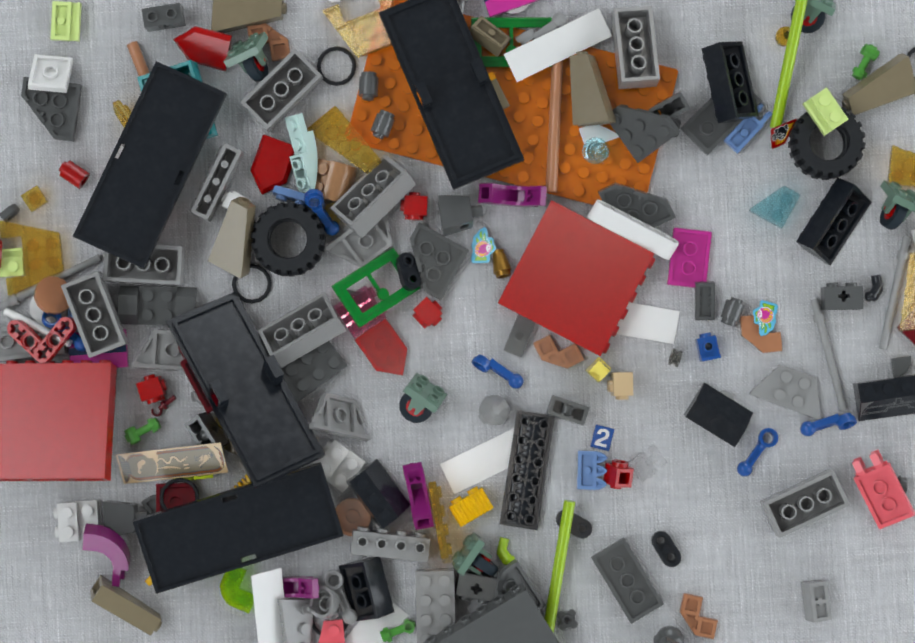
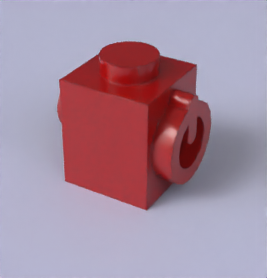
(414, 206)
(428, 313)
(152, 389)
(618, 474)

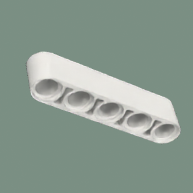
(633, 229)

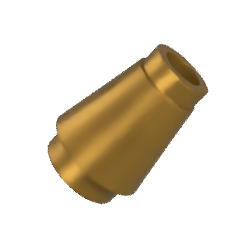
(501, 265)

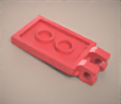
(882, 491)

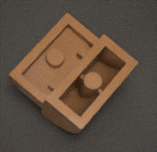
(334, 179)

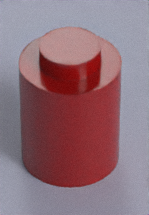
(73, 174)

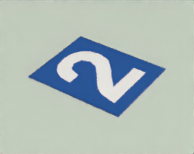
(602, 437)

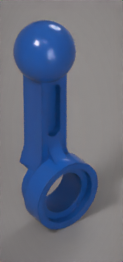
(331, 227)
(77, 341)
(484, 364)
(843, 422)
(745, 467)

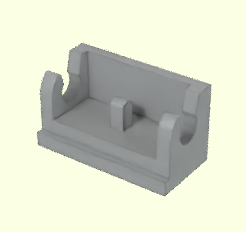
(816, 601)

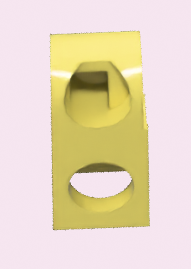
(598, 369)

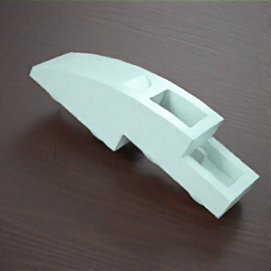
(305, 150)

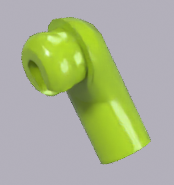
(502, 551)

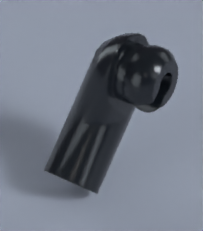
(876, 290)

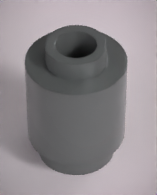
(368, 85)
(382, 124)
(732, 311)

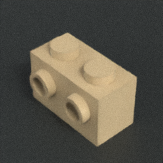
(620, 385)

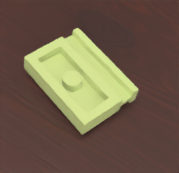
(65, 21)
(825, 111)
(12, 263)

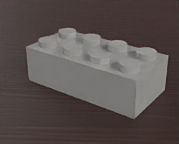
(635, 47)
(282, 90)
(373, 196)
(164, 267)
(94, 314)
(302, 330)
(804, 503)
(434, 601)

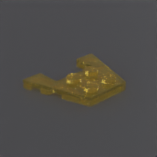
(364, 33)
(41, 254)

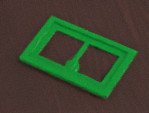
(509, 22)
(387, 302)

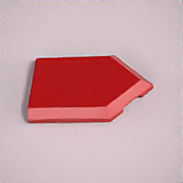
(205, 47)
(272, 163)
(383, 348)

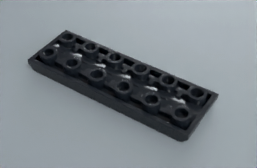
(527, 470)

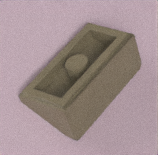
(489, 36)

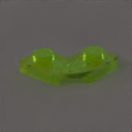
(232, 592)

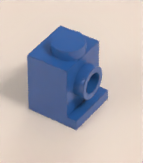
(704, 354)

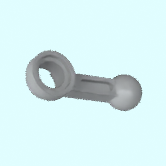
(558, 20)
(349, 615)

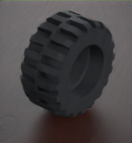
(820, 168)
(262, 239)

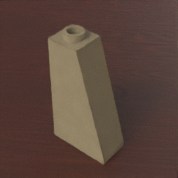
(238, 14)
(881, 87)
(588, 92)
(234, 241)
(125, 606)

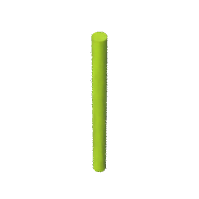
(788, 63)
(559, 562)

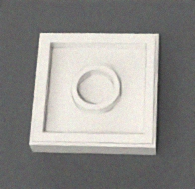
(50, 73)

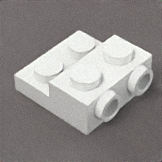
(339, 464)
(73, 518)

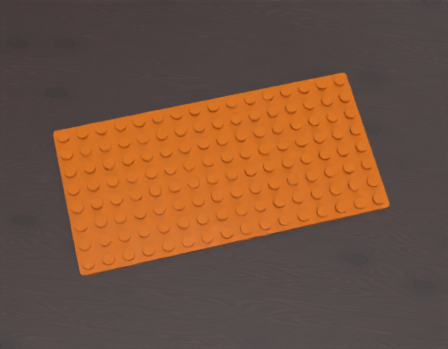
(528, 120)

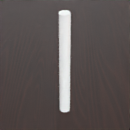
(34, 325)

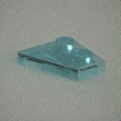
(777, 206)

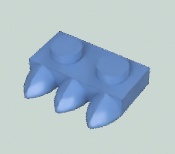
(590, 470)

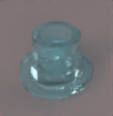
(595, 150)

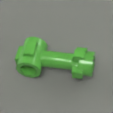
(870, 53)
(133, 434)
(407, 626)

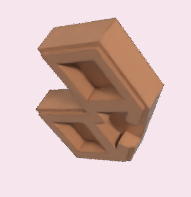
(278, 43)
(765, 343)
(549, 353)
(690, 611)

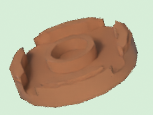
(50, 295)
(351, 515)

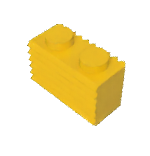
(470, 506)

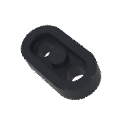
(406, 271)
(576, 523)
(666, 548)

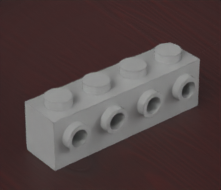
(217, 182)
(390, 545)

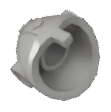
(494, 410)
(326, 605)

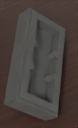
(705, 300)
(519, 336)

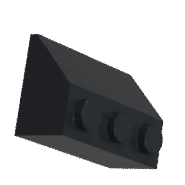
(719, 414)
(378, 494)
(367, 588)

